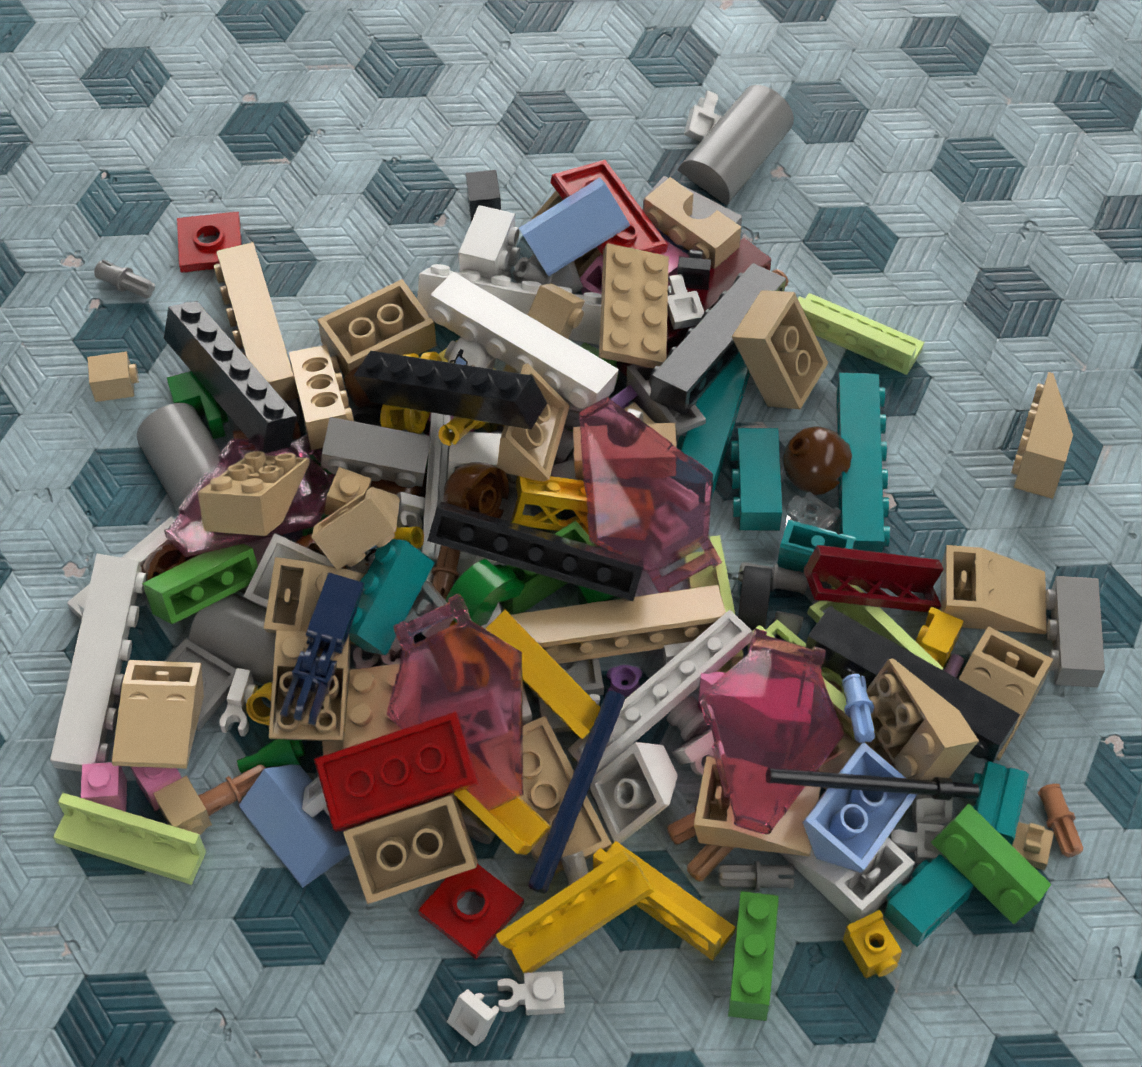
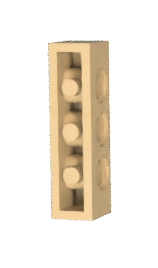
(319, 391)

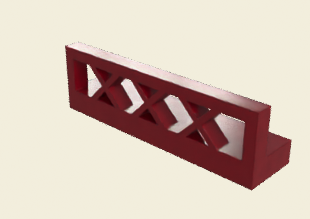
(871, 572)

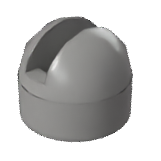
(791, 621)

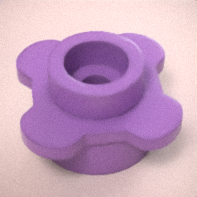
(624, 673)

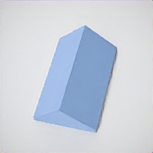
(574, 226)
(853, 824)
(301, 842)

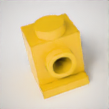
(939, 635)
(868, 958)

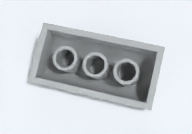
(739, 142)
(178, 449)
(236, 634)

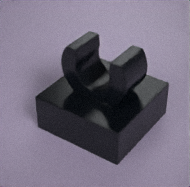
(695, 270)

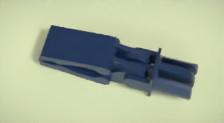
(329, 631)

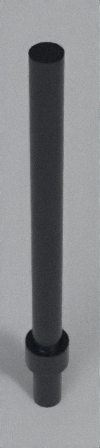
(938, 788)

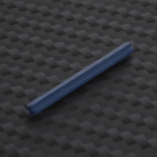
(576, 792)

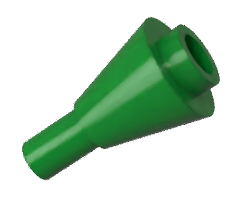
(275, 754)

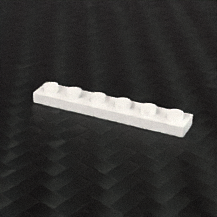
(671, 685)

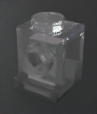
(813, 512)

